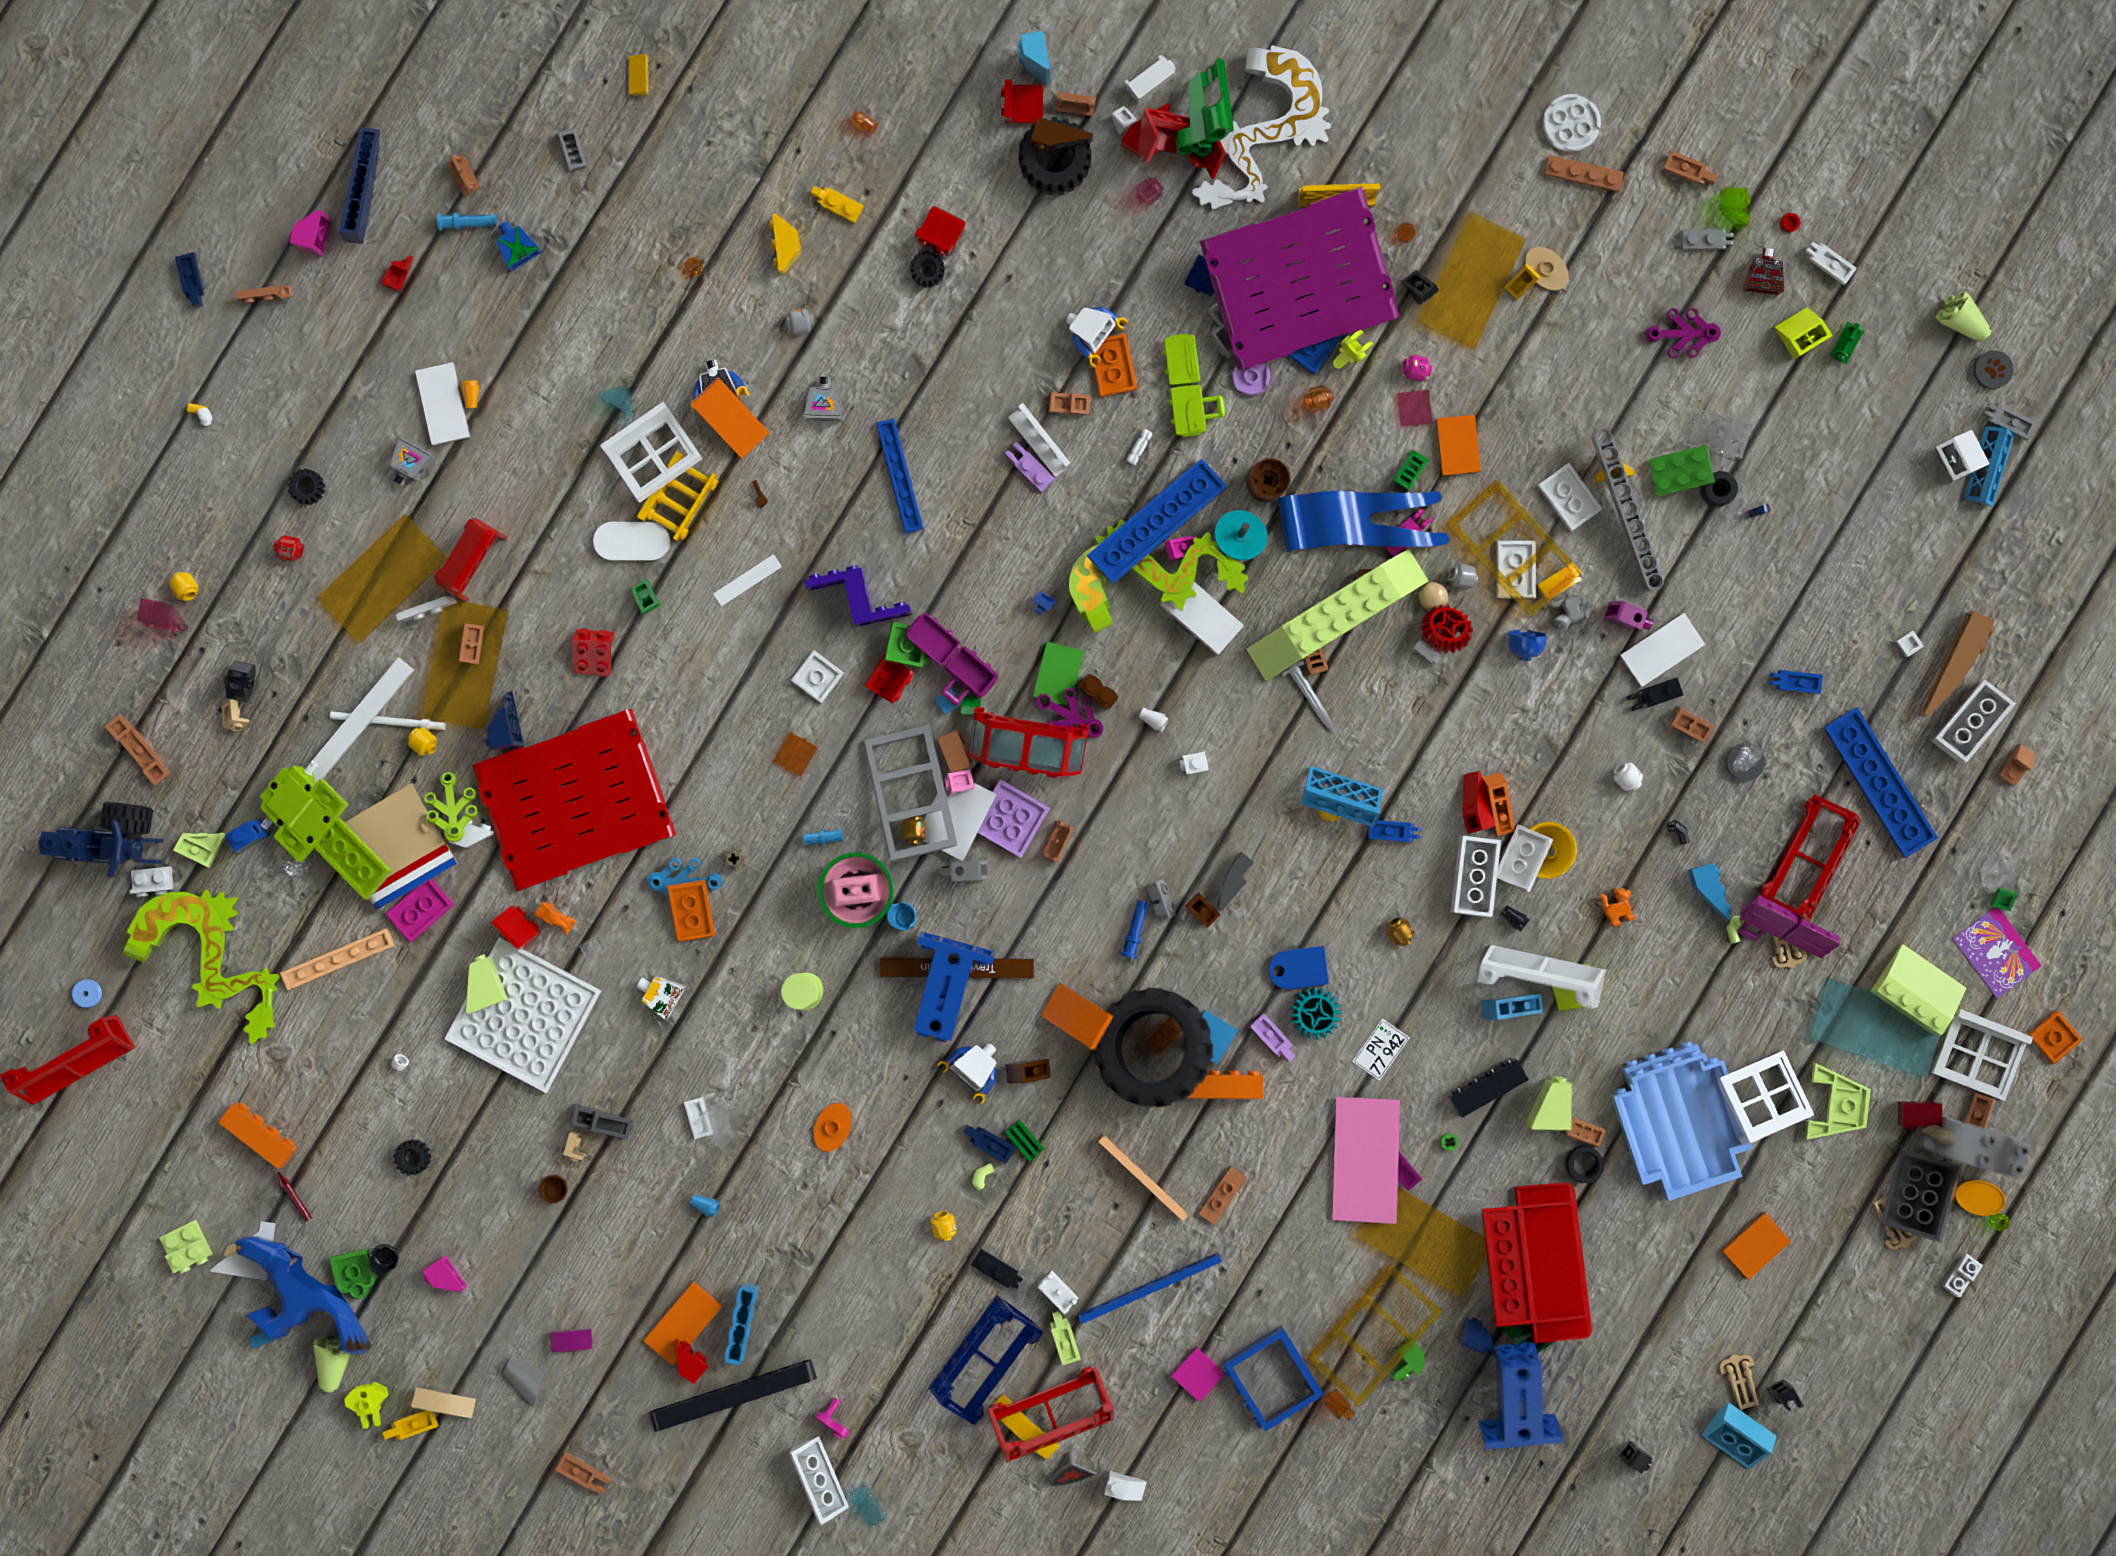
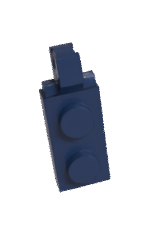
(190, 278)
(990, 1143)

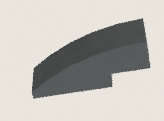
(1233, 880)
(600, 1121)

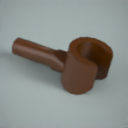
(761, 500)

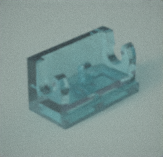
(868, 1505)

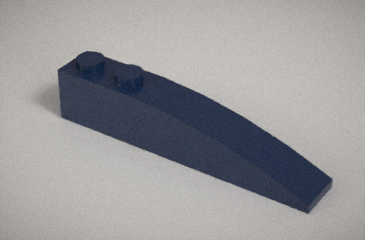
(360, 187)

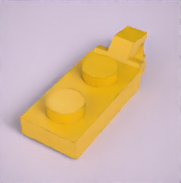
(838, 203)
(411, 1425)

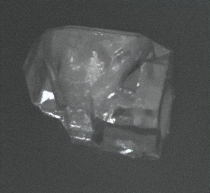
(1747, 757)
(295, 868)

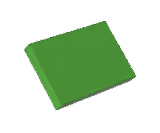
(1058, 672)

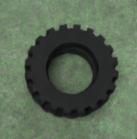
(1054, 181)

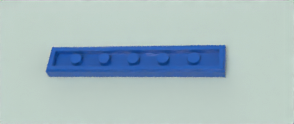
(899, 476)

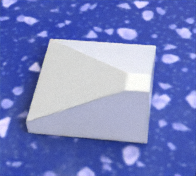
(1122, 119)

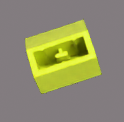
(1802, 332)

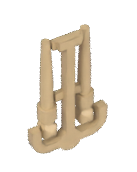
(1790, 962)
(1903, 1242)
(1735, 1359)

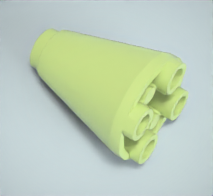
(1964, 317)

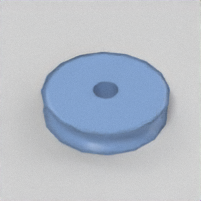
(94, 993)

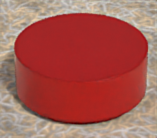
(1790, 222)

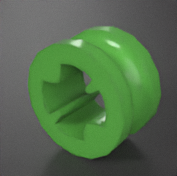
(1449, 1148)

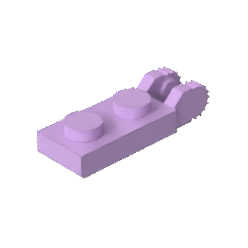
(1031, 468)

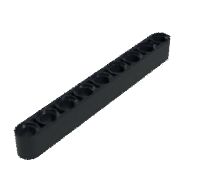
(732, 1395)

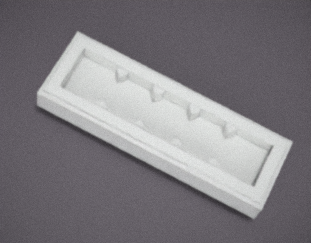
(430, 607)

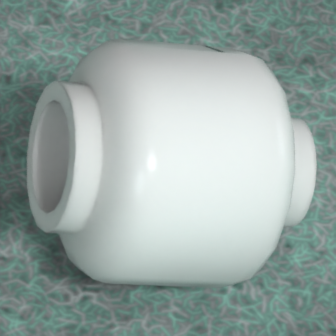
(1628, 776)

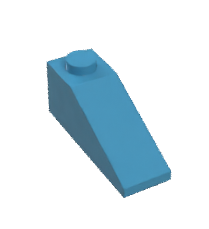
(1511, 1006)

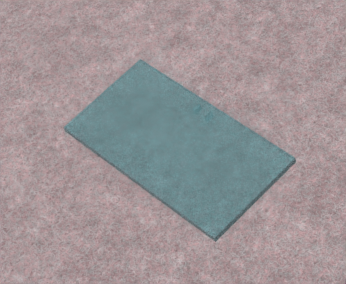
(1872, 1028)

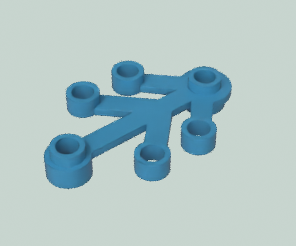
(681, 877)

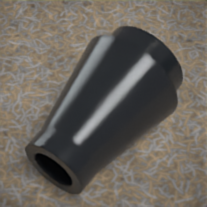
(1516, 919)

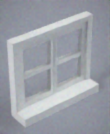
(636, 433)
(1990, 1029)
(1777, 1122)

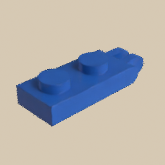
(1797, 681)
(1393, 831)

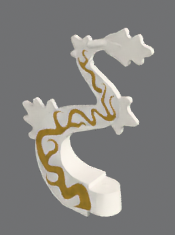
(1301, 122)

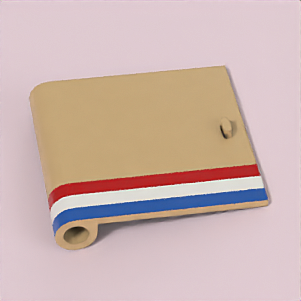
(404, 841)

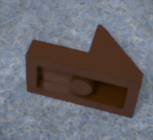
(1202, 910)

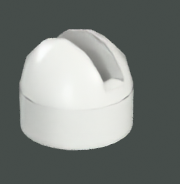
(402, 1059)

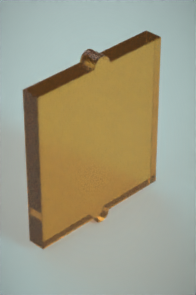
(795, 754)

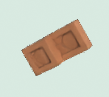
(1069, 403)

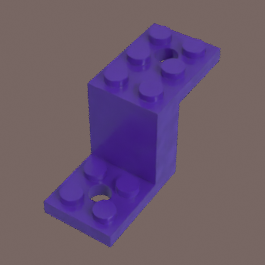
(858, 596)

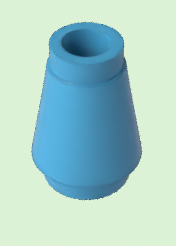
(705, 1205)

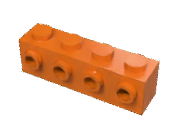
(1230, 1085)
(258, 1135)

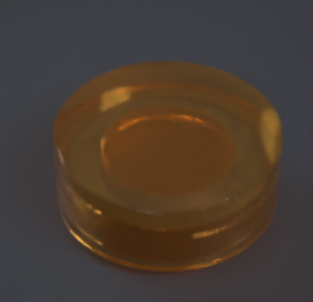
(1405, 232)

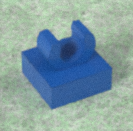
(1044, 602)

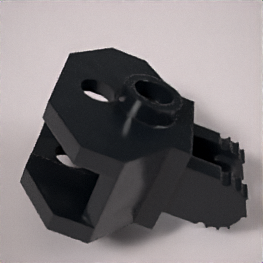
(240, 681)

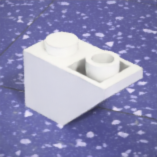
(473, 834)

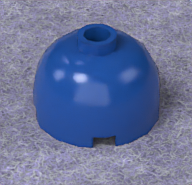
(1526, 644)

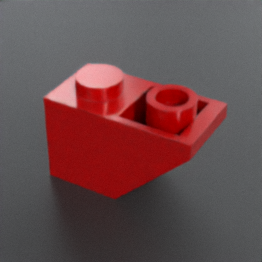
(688, 1362)

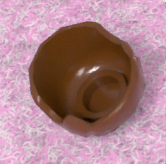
(552, 1189)

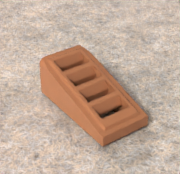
(1324, 667)

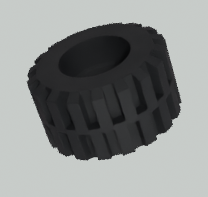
(131, 817)

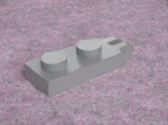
(1705, 239)
(2009, 419)

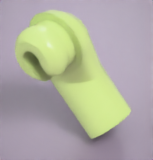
(1733, 927)
(979, 1176)

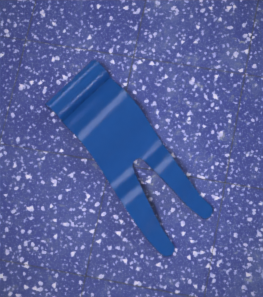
(1344, 519)

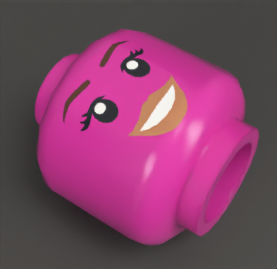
(1416, 368)

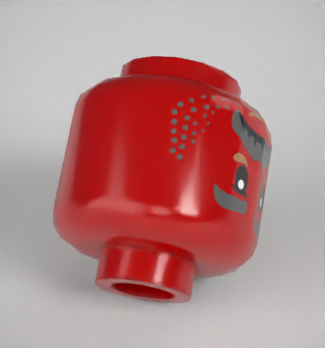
(288, 548)

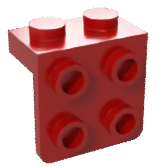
(1022, 102)
(940, 231)
(592, 652)
(889, 679)

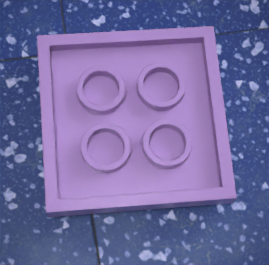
(1012, 819)

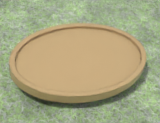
(1549, 267)

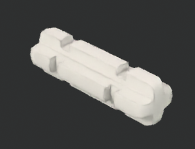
(1139, 447)

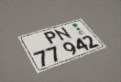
(1381, 1049)

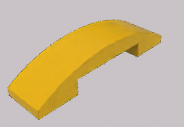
(1025, 1428)

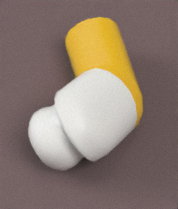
(202, 412)

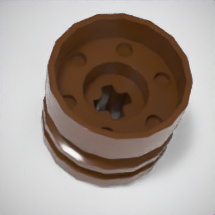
(1279, 480)

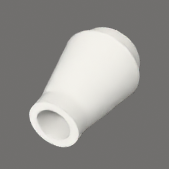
(1428, 652)
(1154, 719)

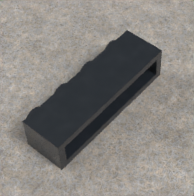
(1488, 1087)

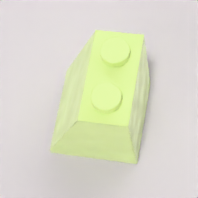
(1552, 1106)

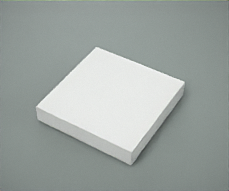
(817, 676)

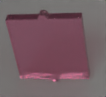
(1414, 408)

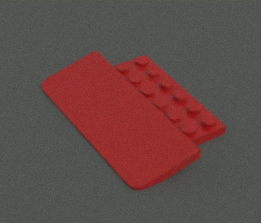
(1538, 1263)

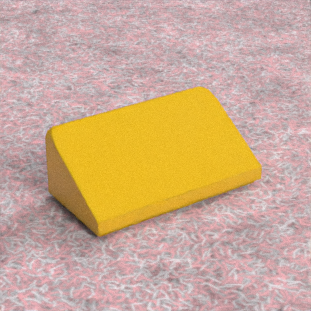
(638, 74)

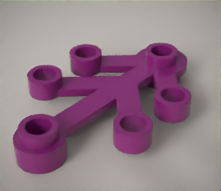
(1686, 333)
(1073, 716)

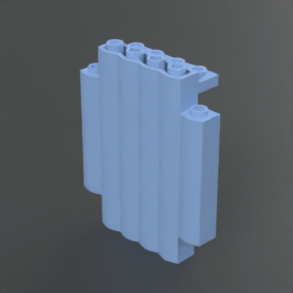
(1679, 1121)

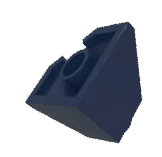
(1476, 1337)

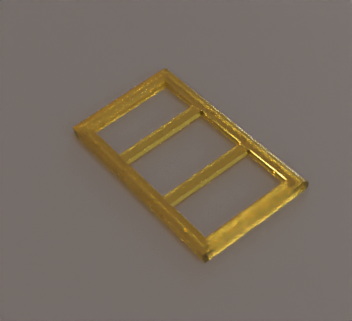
(1507, 582)
(1338, 1330)

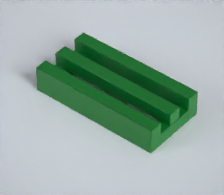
(1016, 1142)

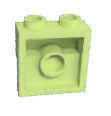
(185, 1247)

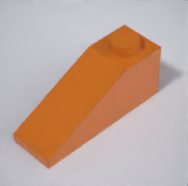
(1500, 803)

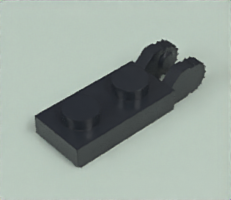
(1657, 694)

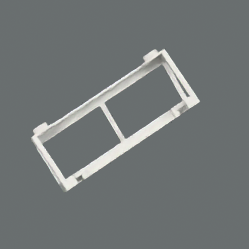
(1583, 979)

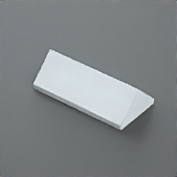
(818, 1479)

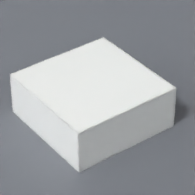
(1909, 643)

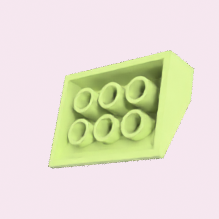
(1919, 991)

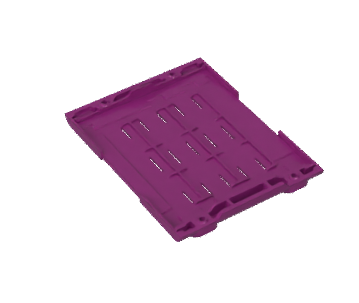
(1334, 315)

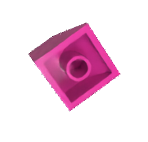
(311, 233)

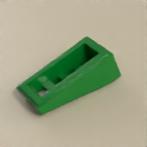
(1403, 484)

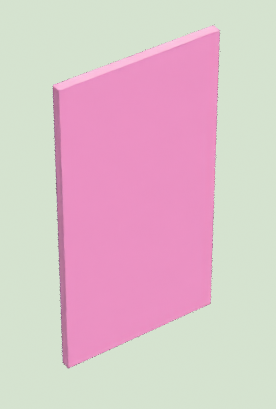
(1366, 1160)

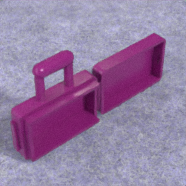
(961, 662)
(1783, 922)

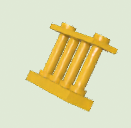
(648, 512)

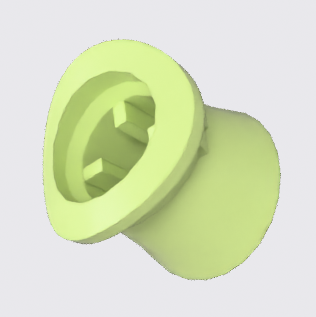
(802, 991)

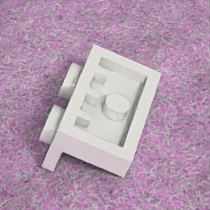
(151, 880)

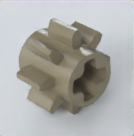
(730, 855)

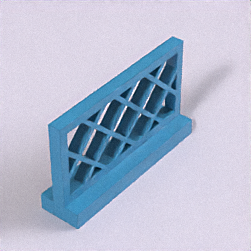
(1341, 804)

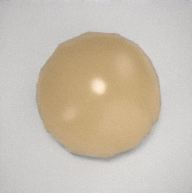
(1433, 595)

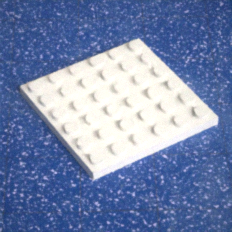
(535, 1024)

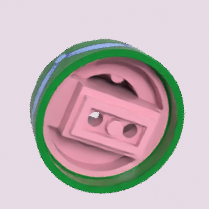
(853, 872)

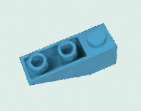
(1707, 884)

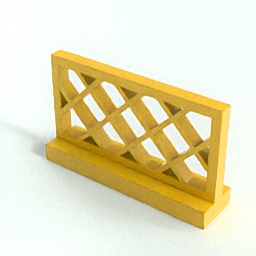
(1313, 193)

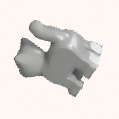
(1571, 609)

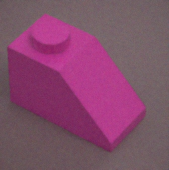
(444, 1276)

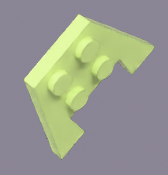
(1846, 1105)

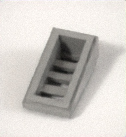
(567, 133)

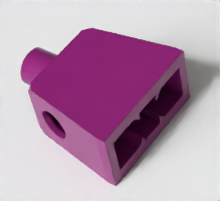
(1627, 616)

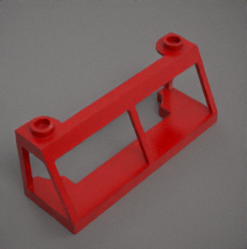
(1849, 829)
(106, 1043)
(1015, 1450)

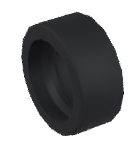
(1570, 1164)

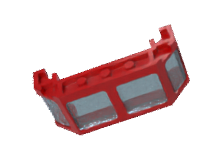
(1027, 745)

